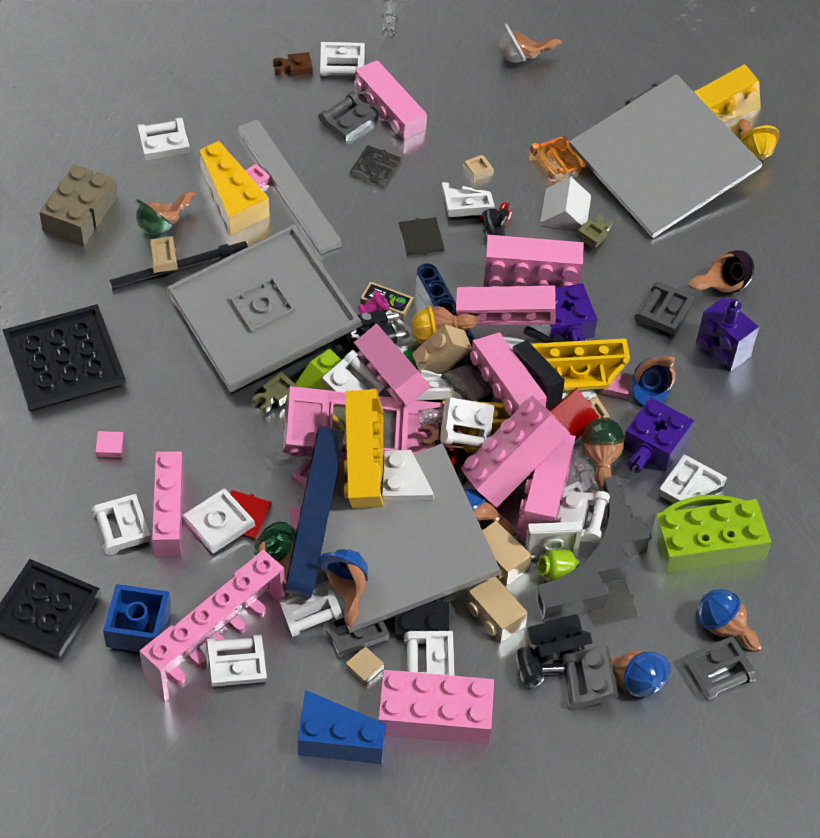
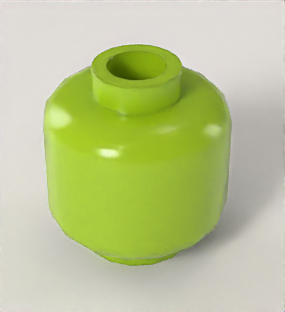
(556, 564)

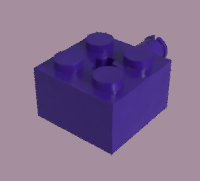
(573, 314)
(727, 333)
(656, 436)

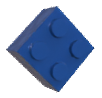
(136, 617)

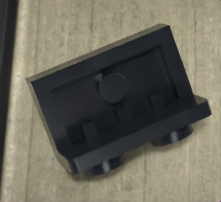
(427, 617)
(558, 636)

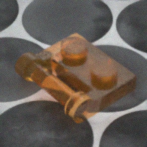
(566, 160)

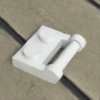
(341, 54)
(164, 144)
(341, 380)
(469, 415)
(575, 509)
(129, 520)
(298, 607)
(438, 651)
(239, 667)

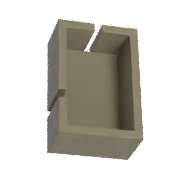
(78, 205)

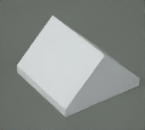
(565, 206)

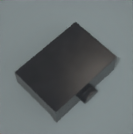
(541, 371)

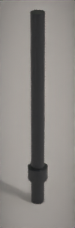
(222, 252)

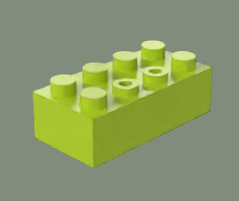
(710, 533)

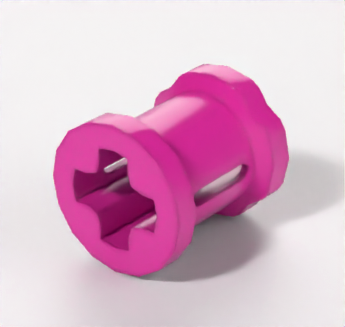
(376, 303)

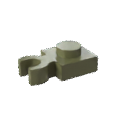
(593, 232)
(274, 392)

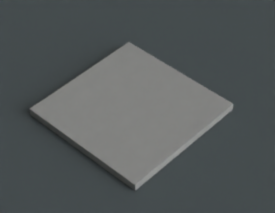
(665, 155)
(263, 307)
(412, 546)

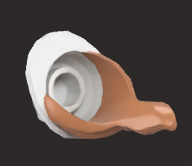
(517, 47)

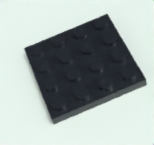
(63, 356)

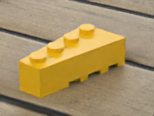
(732, 94)
(233, 189)
(364, 449)

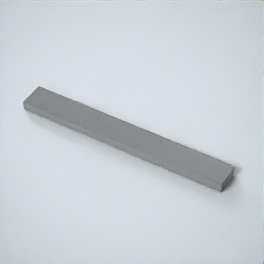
(290, 187)

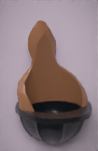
(727, 273)

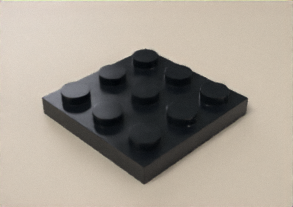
(46, 607)

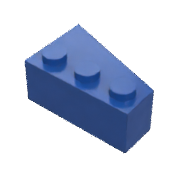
(338, 732)

